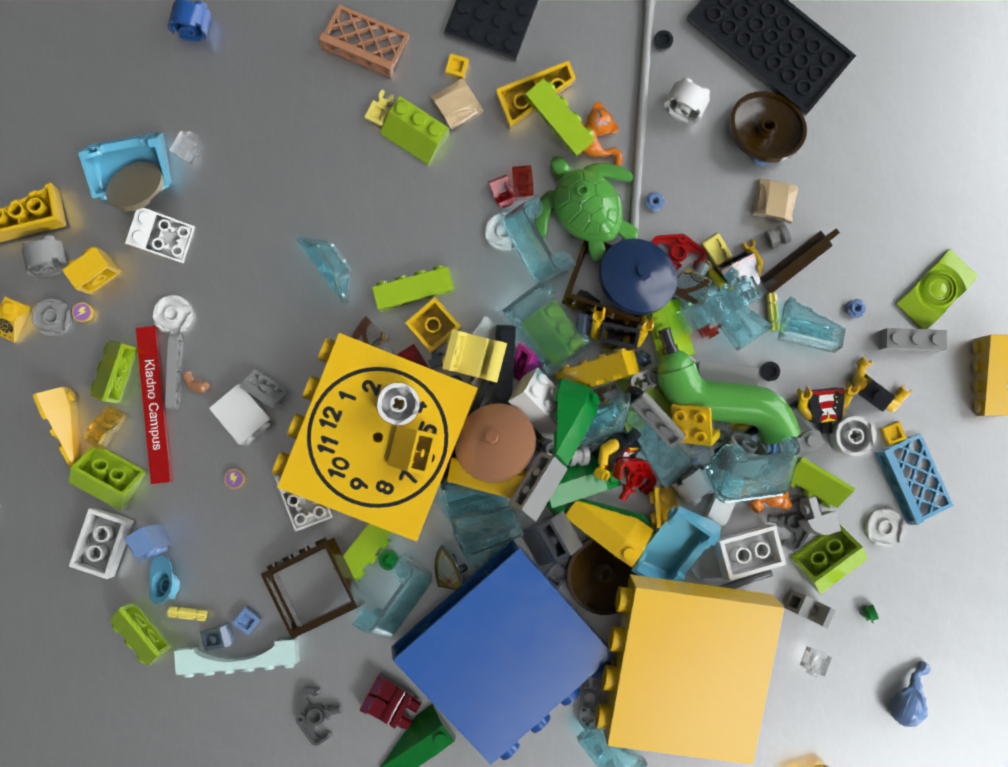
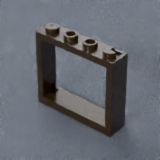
(576, 302)
(283, 602)

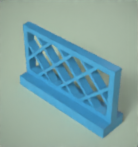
(902, 489)

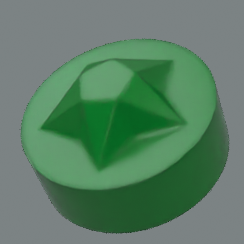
(388, 559)

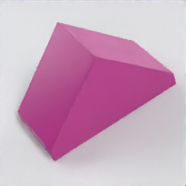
(524, 361)

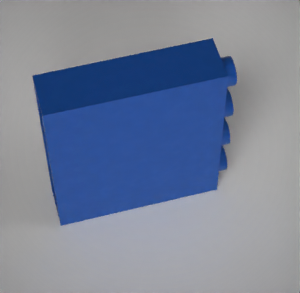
(502, 653)

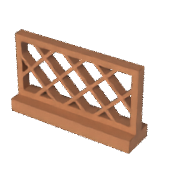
(353, 52)

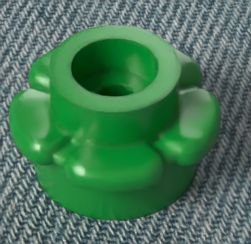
(870, 613)

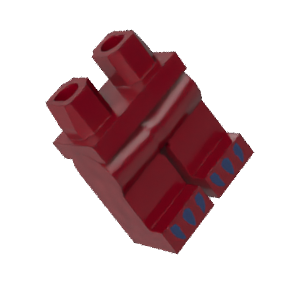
(388, 702)

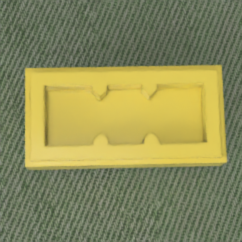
(716, 249)

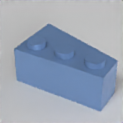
(148, 542)

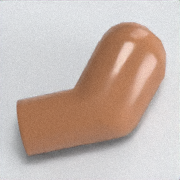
(195, 386)

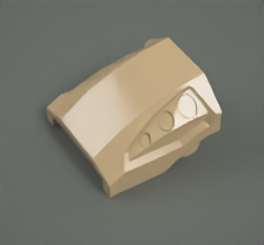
(457, 104)
(775, 200)

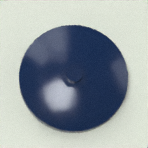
(637, 276)

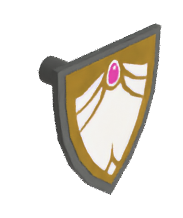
(446, 569)

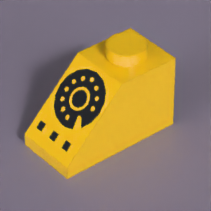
(12, 318)

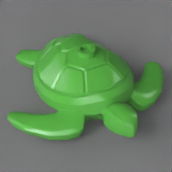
(587, 204)

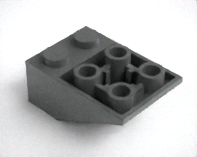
(552, 539)

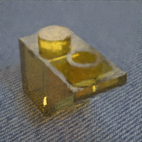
(104, 428)

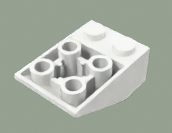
(158, 234)
(303, 511)

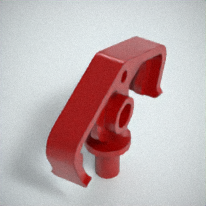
(679, 247)
(638, 471)

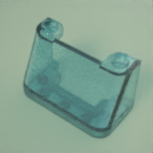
(531, 246)
(547, 328)
(751, 478)
(414, 583)

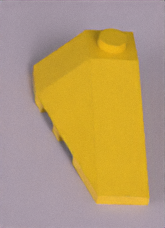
(62, 413)
(616, 532)

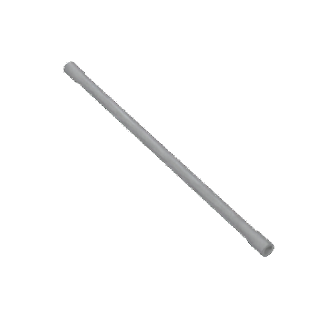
(641, 112)

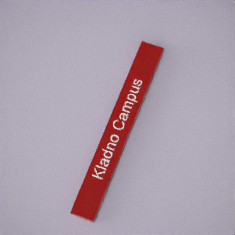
(153, 405)

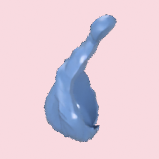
(909, 704)

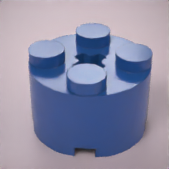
(190, 20)

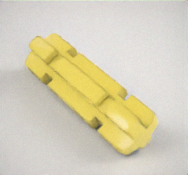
(772, 311)
(187, 613)

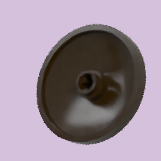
(767, 127)
(595, 576)

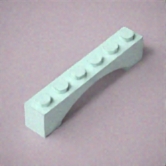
(193, 660)

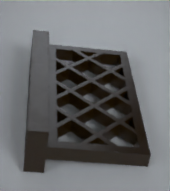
(797, 260)

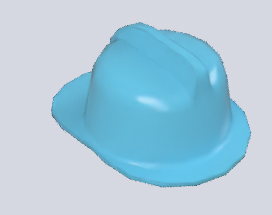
(162, 581)

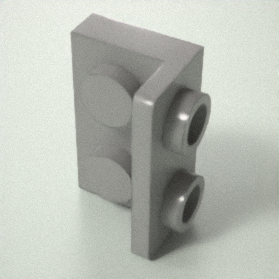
(264, 388)

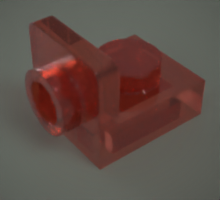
(522, 181)
(706, 331)

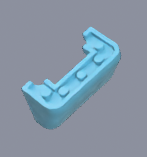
(106, 158)
(677, 545)

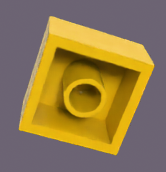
(91, 270)
(432, 325)

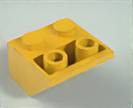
(412, 450)

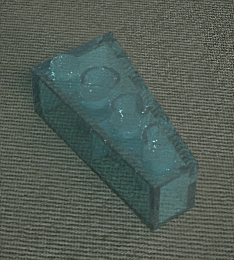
(718, 305)
(664, 461)

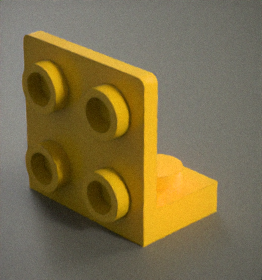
(695, 423)
(662, 502)

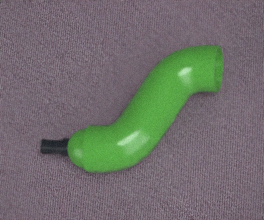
(727, 400)

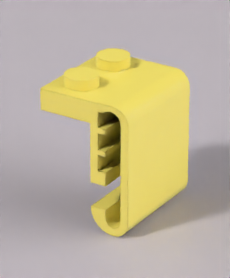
(474, 355)

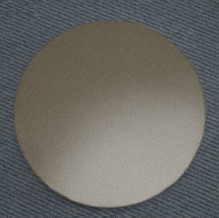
(134, 186)

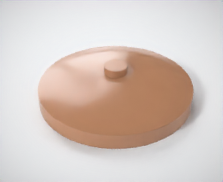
(495, 443)

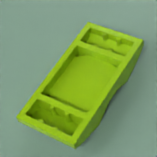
(937, 290)

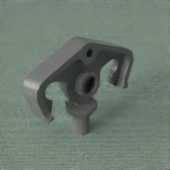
(791, 523)
(312, 715)

